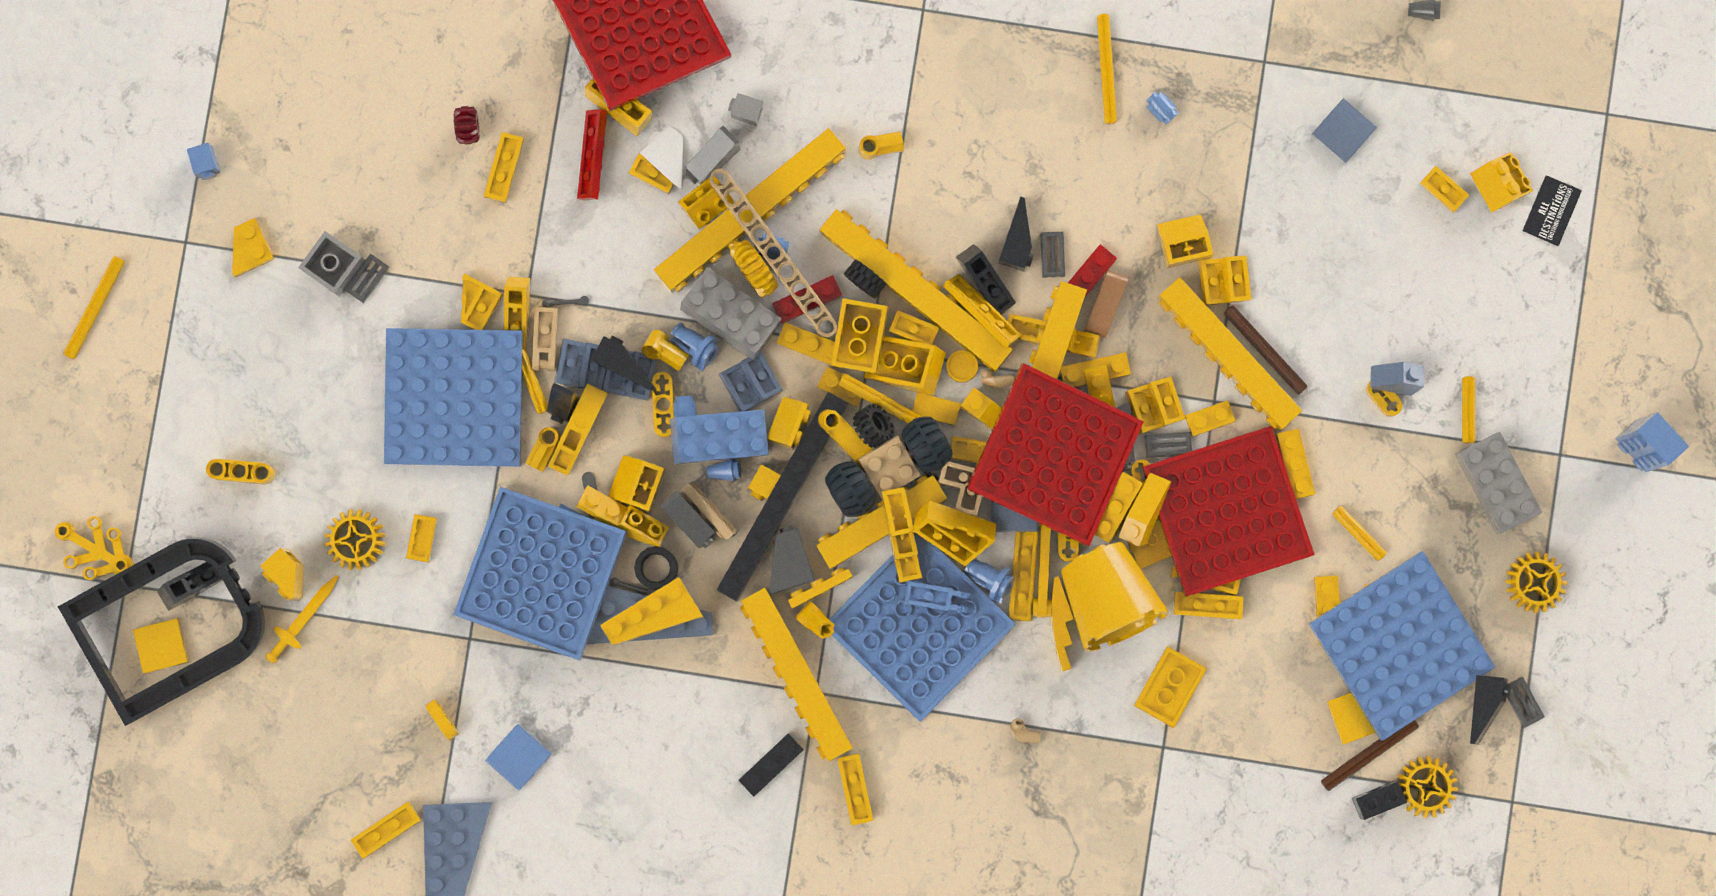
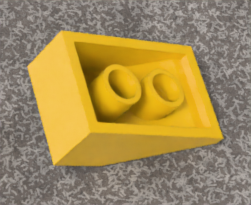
(859, 335)
(908, 365)

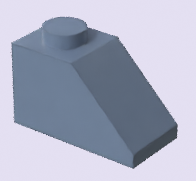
(1397, 377)

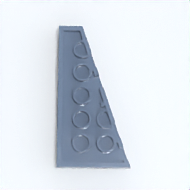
(618, 600)
(452, 845)

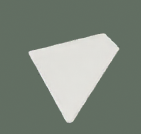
(667, 154)

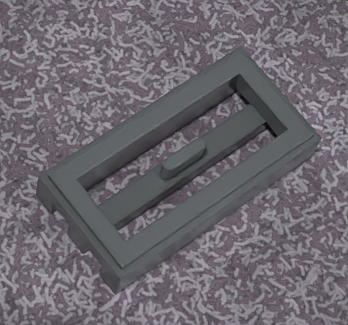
(1053, 274)
(373, 284)
(1148, 446)
(1532, 719)

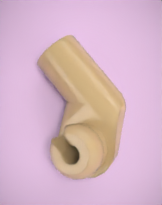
(997, 381)
(1022, 734)

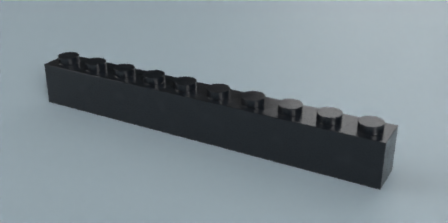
(779, 501)

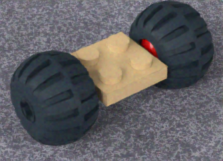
(889, 466)

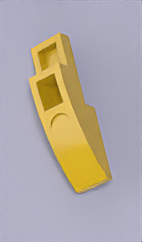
(577, 429)
(630, 519)

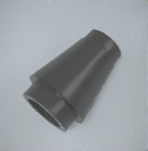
(1425, 9)

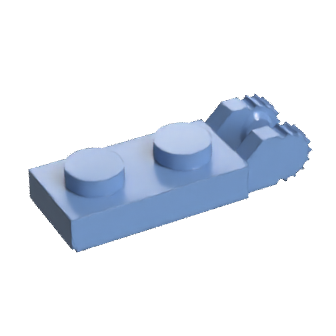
(933, 597)

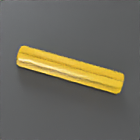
(533, 385)
(1468, 409)
(1359, 533)

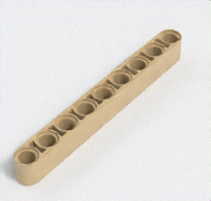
(771, 241)

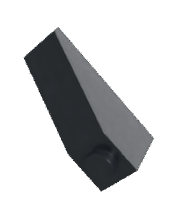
(1018, 241)
(985, 278)
(618, 359)
(561, 403)
(188, 585)
(1488, 701)

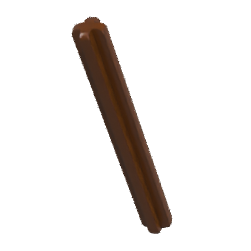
(1265, 349)
(1366, 756)

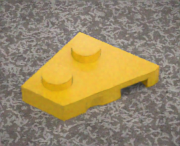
(249, 248)
(477, 303)

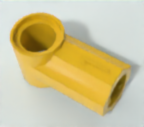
(883, 145)
(658, 346)
(542, 450)
(814, 620)

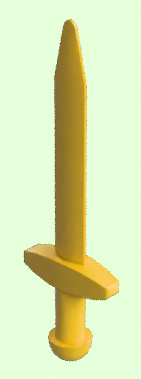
(288, 636)

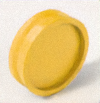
(962, 366)

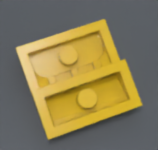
(1224, 280)
(1155, 404)
(1349, 718)

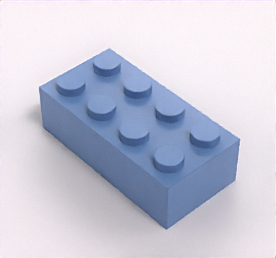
(719, 436)
(1651, 442)

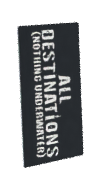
(1552, 210)

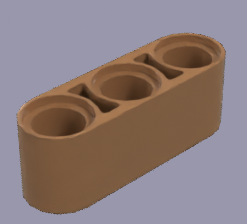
(1106, 303)

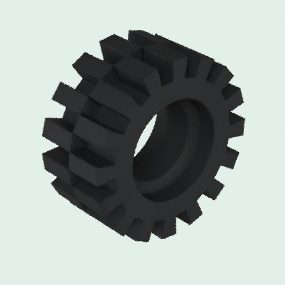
(865, 279)
(873, 425)

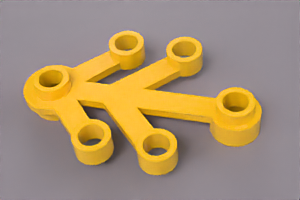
(97, 550)

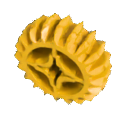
(753, 268)
(352, 529)
(1529, 575)
(1429, 777)

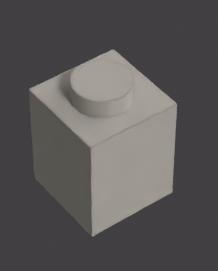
(746, 109)

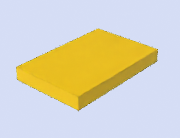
(1170, 687)

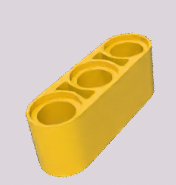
(230, 467)

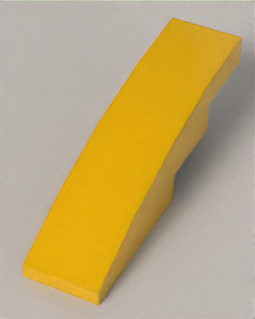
(1080, 342)
(901, 534)
(1059, 615)

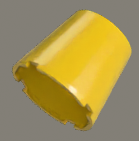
(1110, 596)

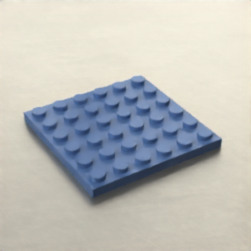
(453, 397)
(540, 573)
(1401, 645)
(915, 648)

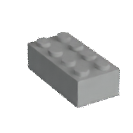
(730, 313)
(1498, 483)

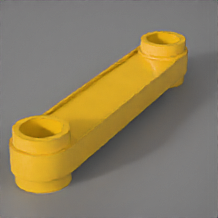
(844, 436)
(1042, 605)

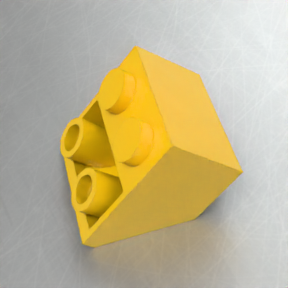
(1501, 181)
(1184, 241)
(788, 423)
(637, 483)
(286, 572)

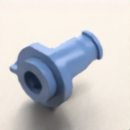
(701, 348)
(993, 579)

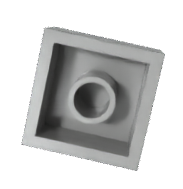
(331, 263)

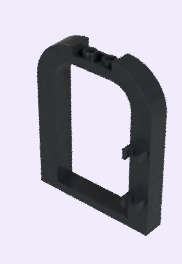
(135, 578)

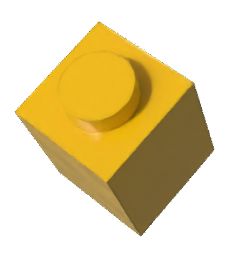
(763, 483)

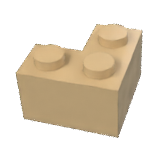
(958, 477)

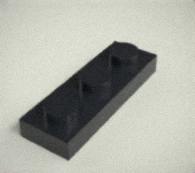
(771, 765)

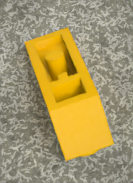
(517, 305)
(981, 408)
(1145, 511)

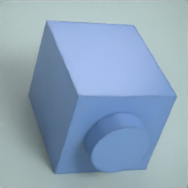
(203, 161)

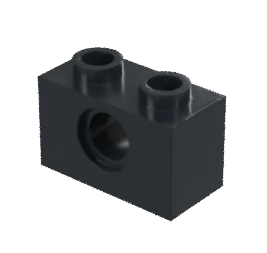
(1379, 800)

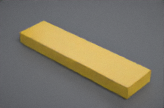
(982, 310)
(1024, 572)

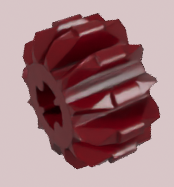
(466, 125)

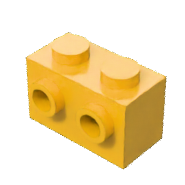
(704, 203)

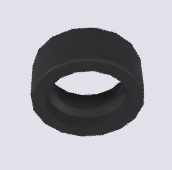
(646, 554)

